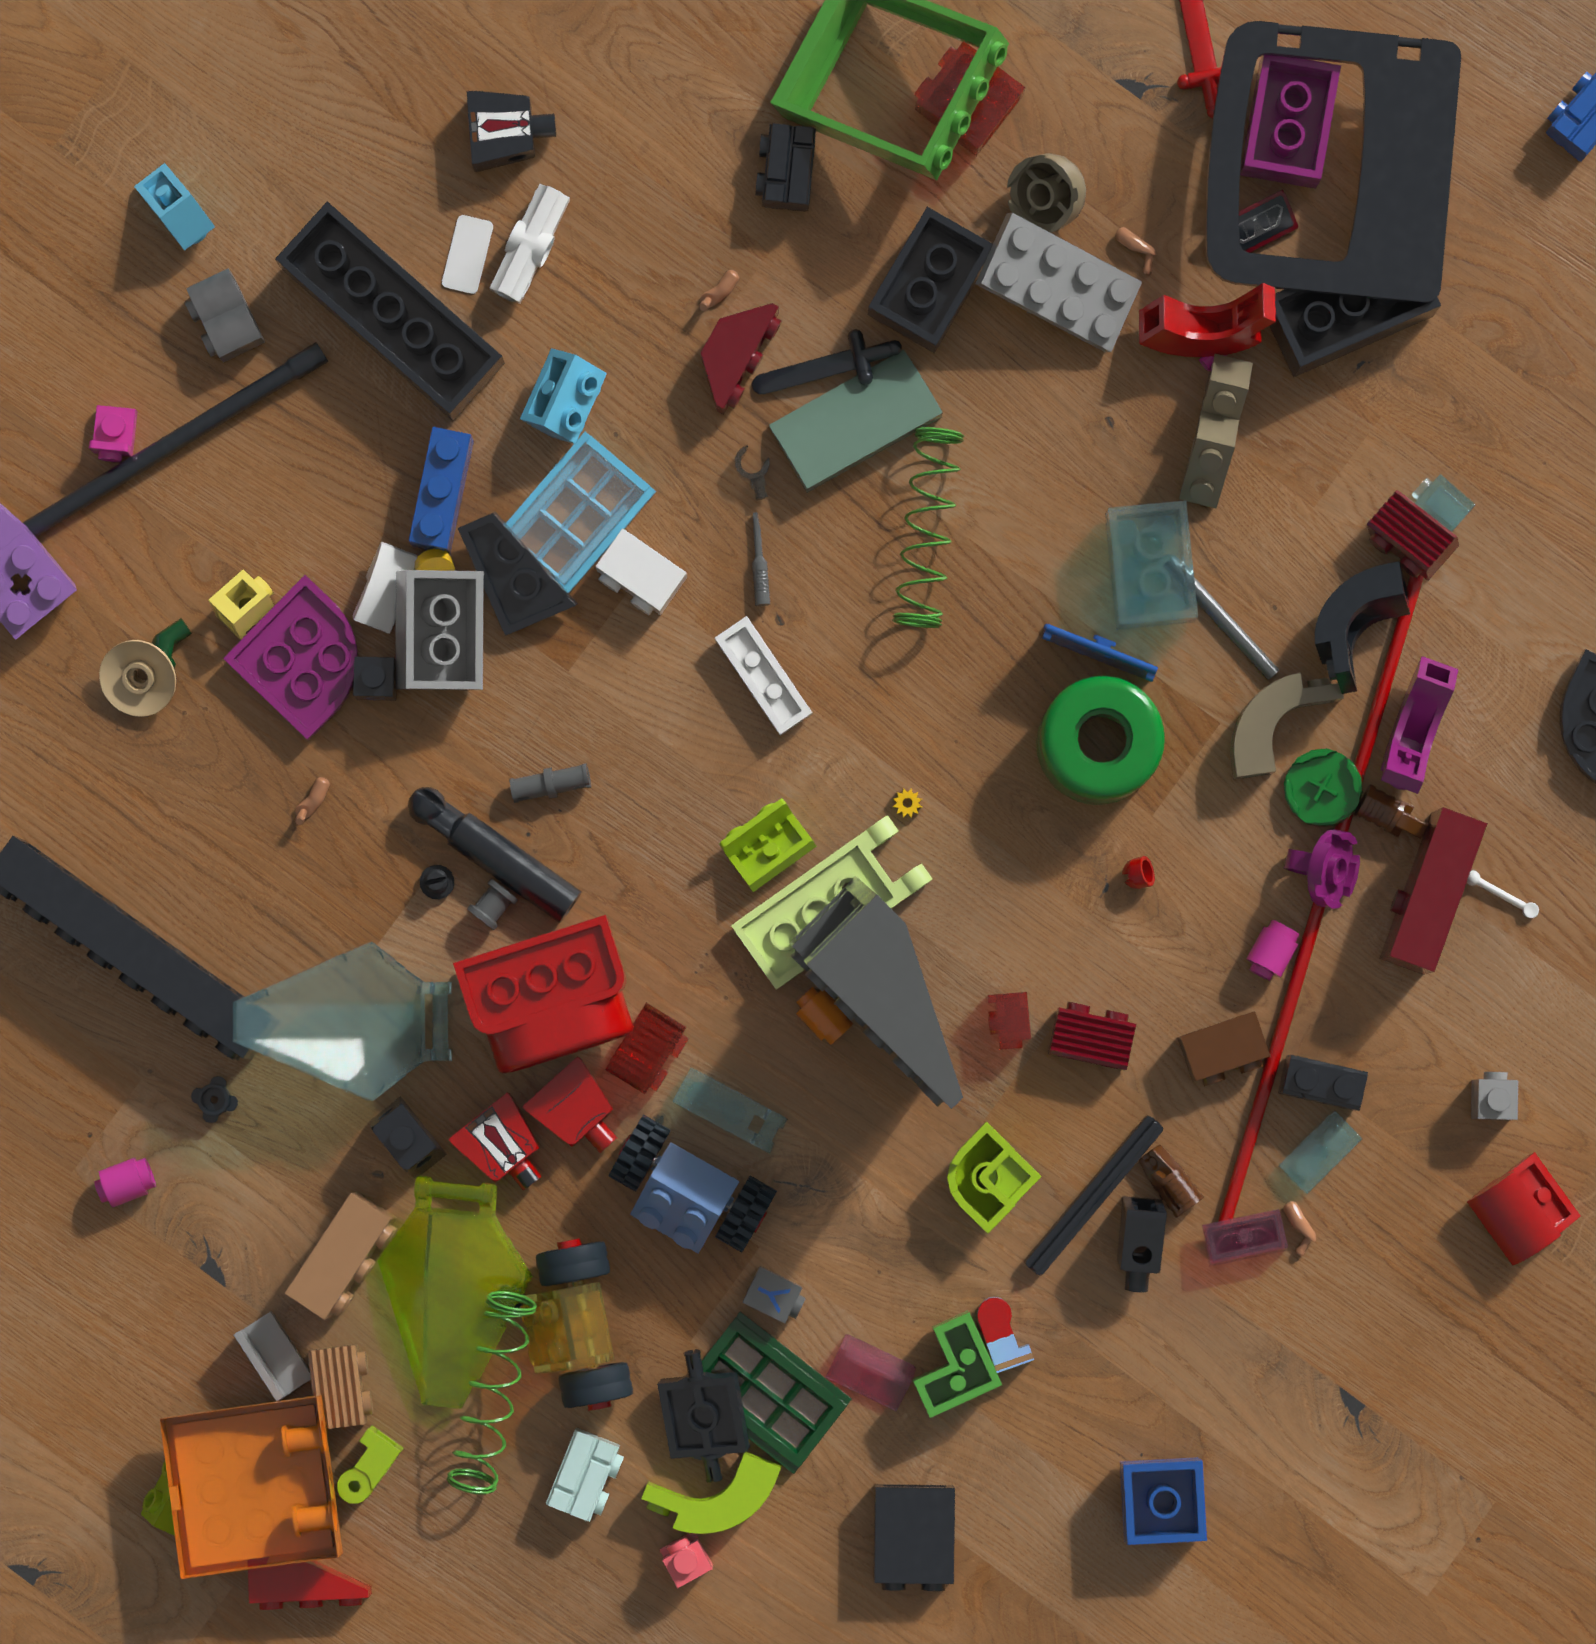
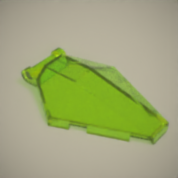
(439, 1287)

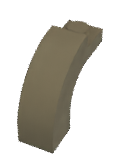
(1252, 737)

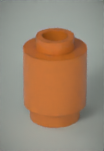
(822, 1015)

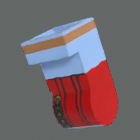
(995, 1319)

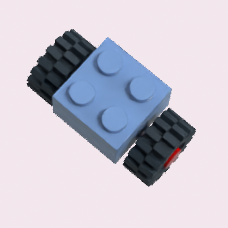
(686, 1192)

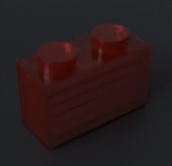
(647, 1048)

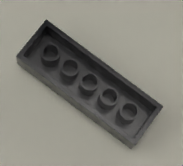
(390, 311)

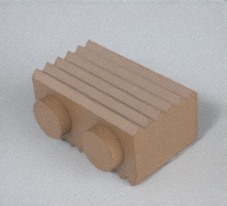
(338, 1378)

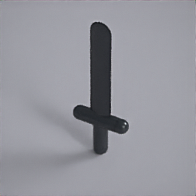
(857, 358)

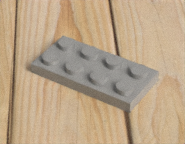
(1058, 282)

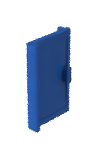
(1099, 651)

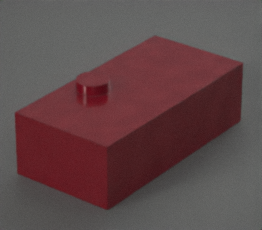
(1432, 891)

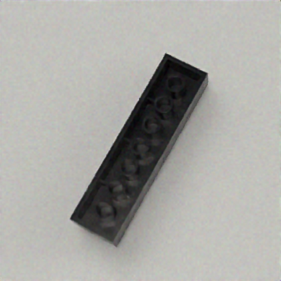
(120, 943)

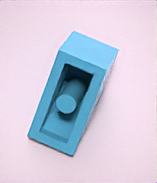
(175, 206)

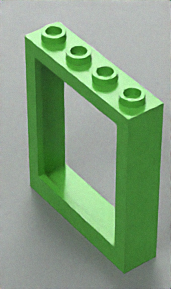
(825, 44)

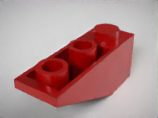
(302, 1582)

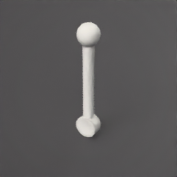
(1529, 910)

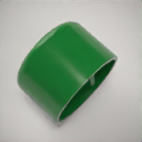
(1068, 766)

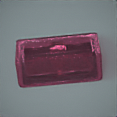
(1244, 1237)
(871, 1372)

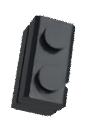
(788, 167)
(1323, 1082)

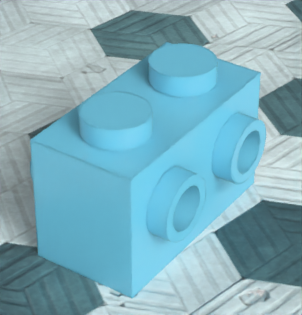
(563, 396)

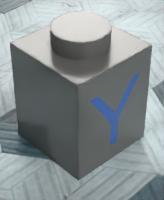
(774, 1295)

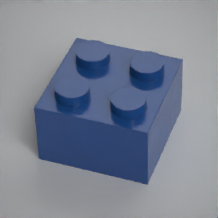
(1163, 1501)

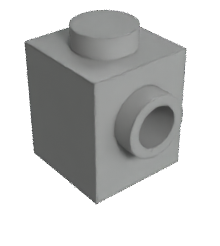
(1494, 1097)

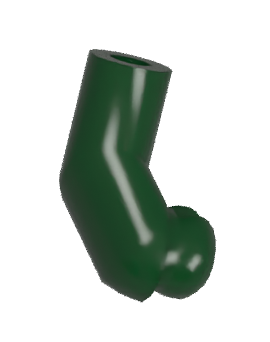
(170, 637)

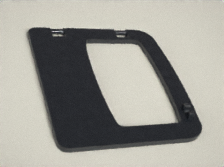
(1403, 167)

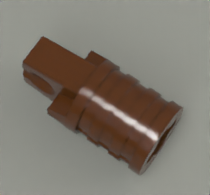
(1389, 813)
(1170, 1180)

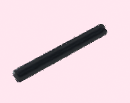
(1093, 1195)

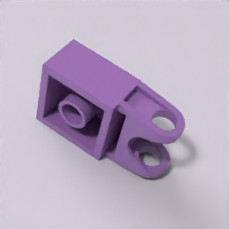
(47, 583)

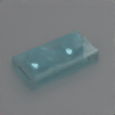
(1320, 1152)

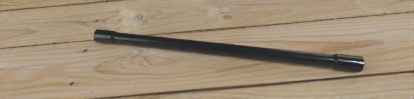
(293, 369)

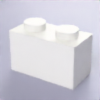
(640, 572)

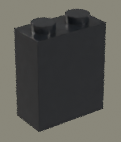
(914, 1536)

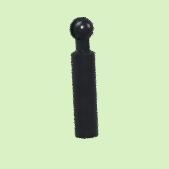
(495, 853)

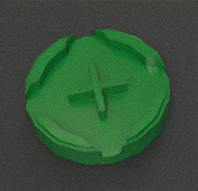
(1323, 787)

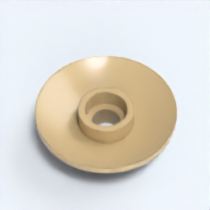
(126, 689)

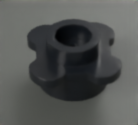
(203, 1097)

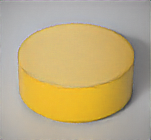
(434, 560)

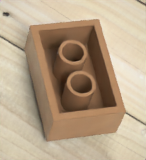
(342, 1256)

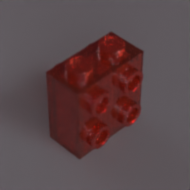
(989, 113)

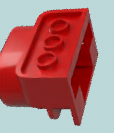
(548, 995)

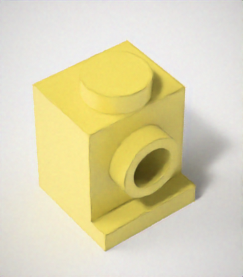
(242, 603)

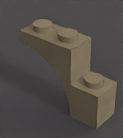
(1216, 430)

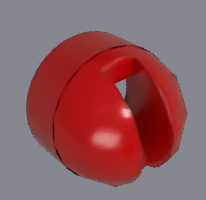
(1139, 873)

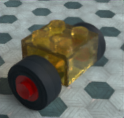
(573, 1327)

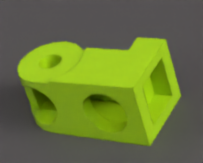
(363, 1478)

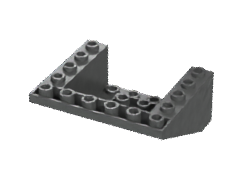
(869, 961)

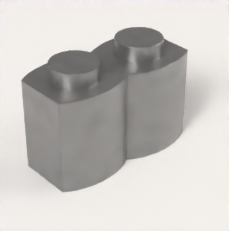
(224, 315)

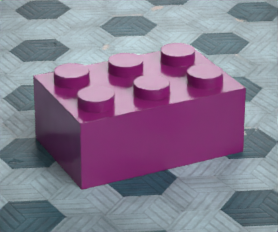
(1290, 120)

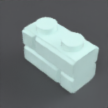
(584, 1474)

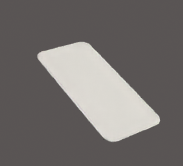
(467, 254)

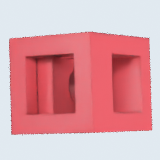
(686, 1559)

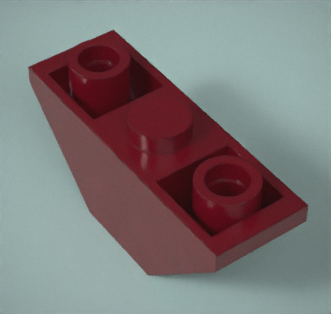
(734, 352)

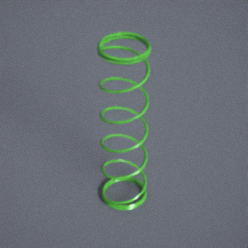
(935, 435)
(514, 1313)

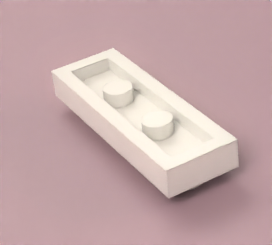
(763, 675)

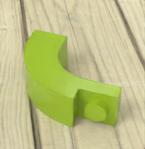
(724, 1510)

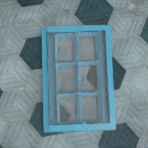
(579, 510)

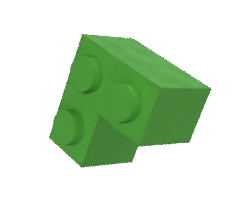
(967, 1371)

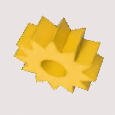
(907, 795)

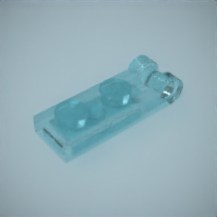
(728, 1109)

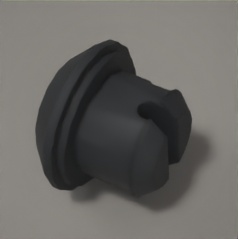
(436, 882)

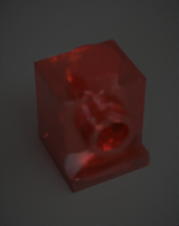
(1009, 1019)

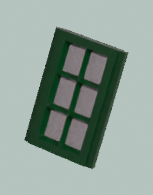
(782, 1396)

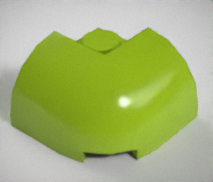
(989, 1177)

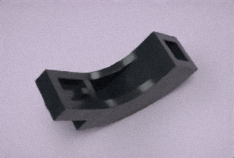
(1350, 610)

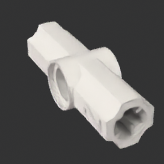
(529, 243)

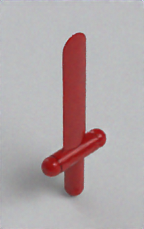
(1202, 54)

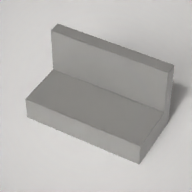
(273, 1356)

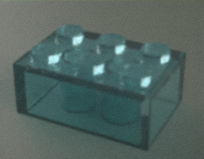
(1151, 565)

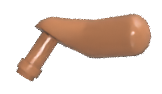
(1136, 244)
(717, 294)
(313, 801)
(1299, 1223)

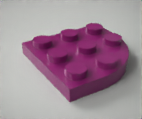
(300, 657)

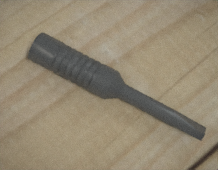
(759, 567)

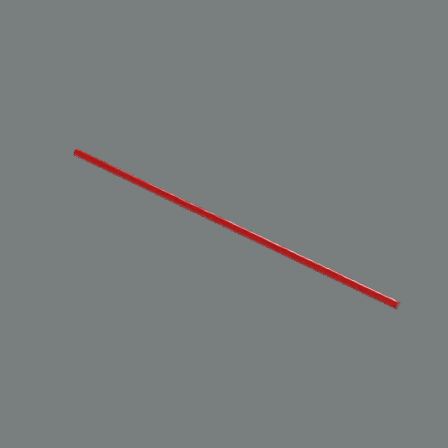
(1315, 919)

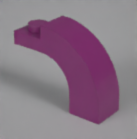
(1417, 724)

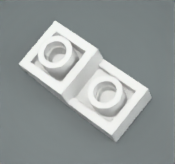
(378, 598)

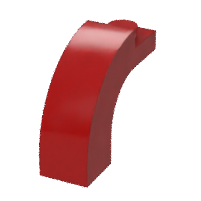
(1207, 330)

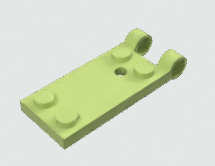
(780, 918)

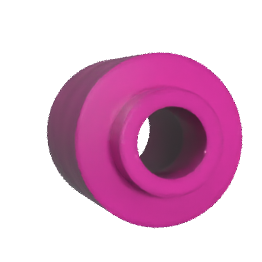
(1272, 950)
(125, 1181)

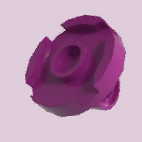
(1329, 868)

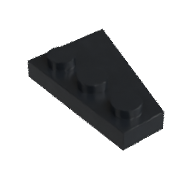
(513, 576)

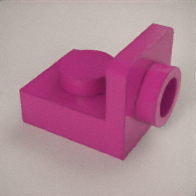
(113, 433)

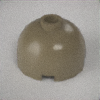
(1047, 191)

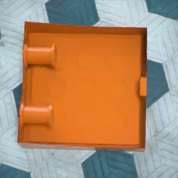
(251, 1486)

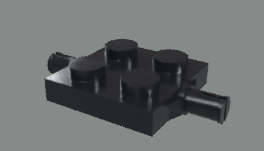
(703, 1415)

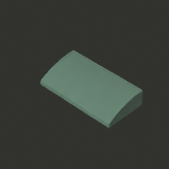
(855, 421)

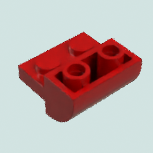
(1524, 1209)

